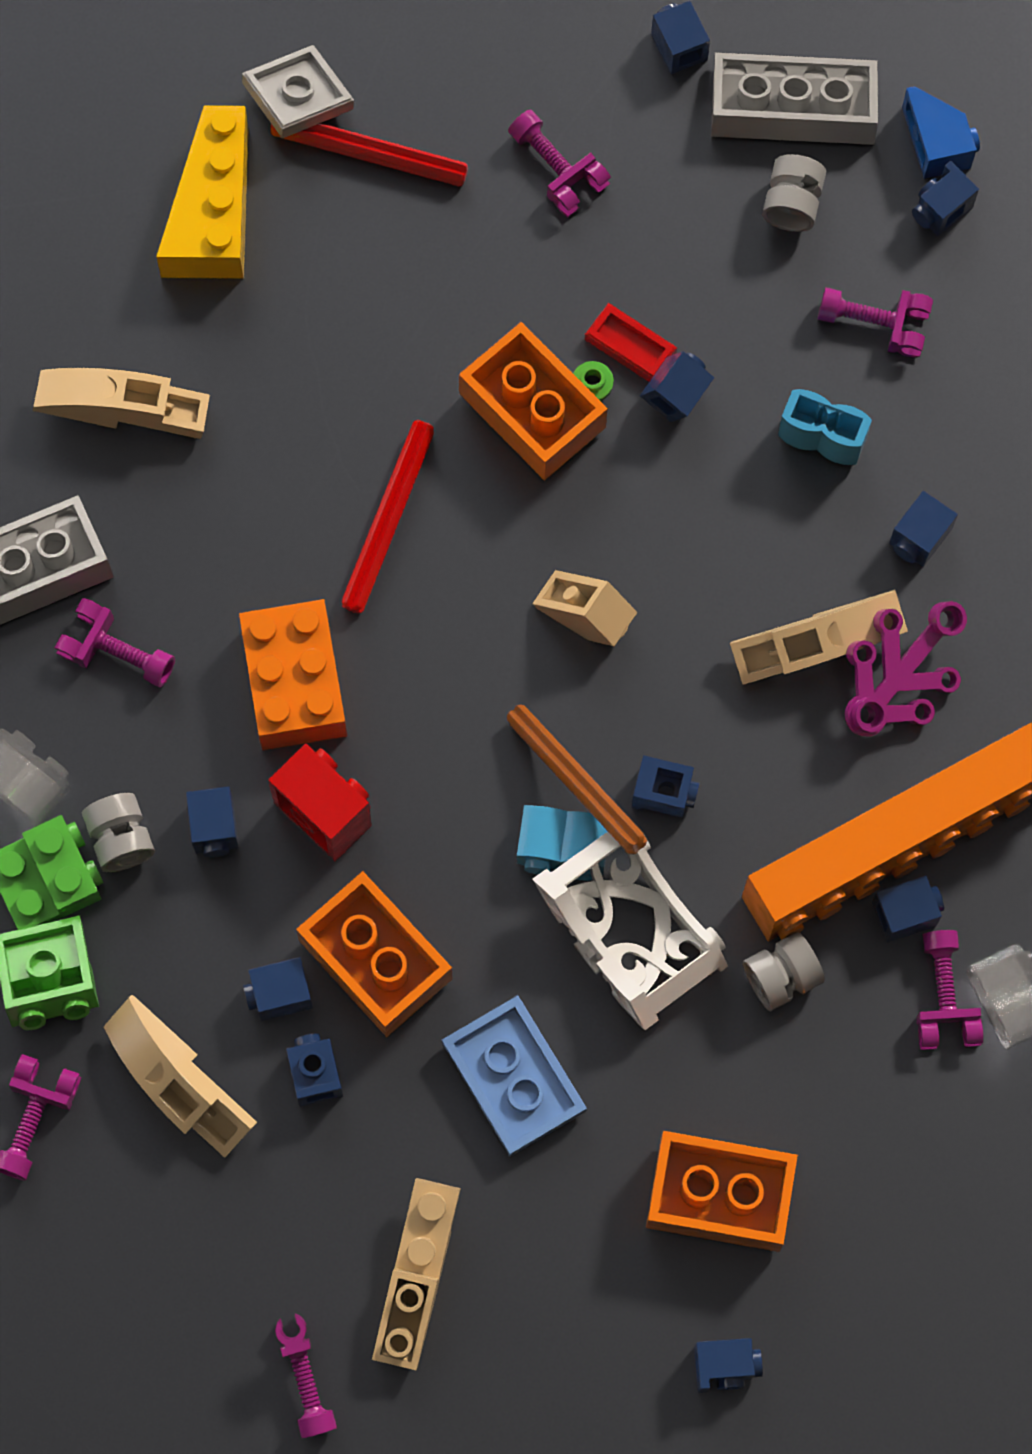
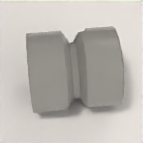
(794, 193)
(117, 828)
(786, 970)

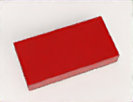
(629, 342)

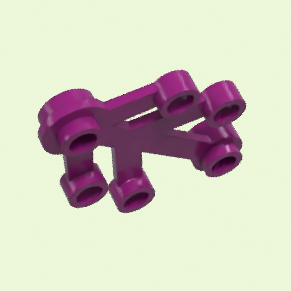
(899, 670)

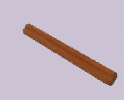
(577, 780)

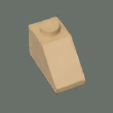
(586, 607)

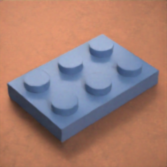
(514, 1075)

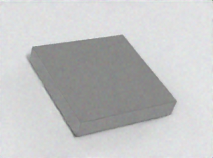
(297, 91)

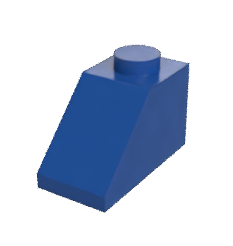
(938, 133)

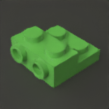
(46, 874)
(46, 973)

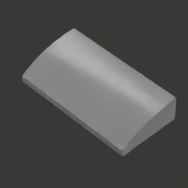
(795, 98)
(48, 558)

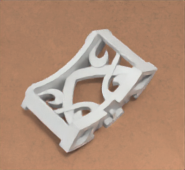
(630, 986)

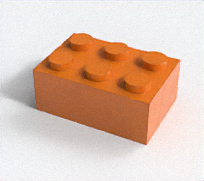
(532, 400)
(293, 674)
(374, 953)
(721, 1191)

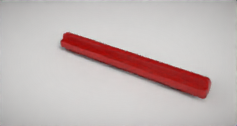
(381, 153)
(387, 516)

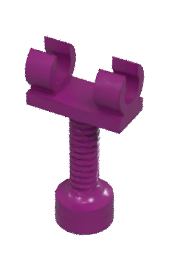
(527, 129)
(904, 342)
(156, 667)
(941, 946)
(14, 1160)
(315, 1417)

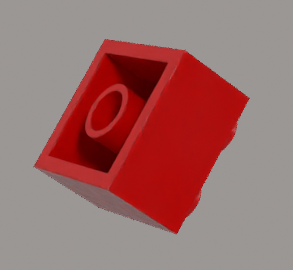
(321, 800)

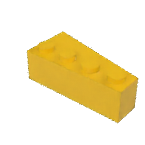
(209, 209)

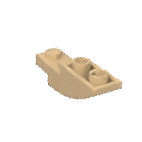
(121, 396)
(812, 639)
(171, 1079)
(416, 1274)

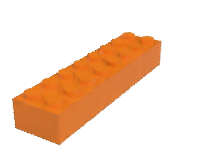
(892, 837)

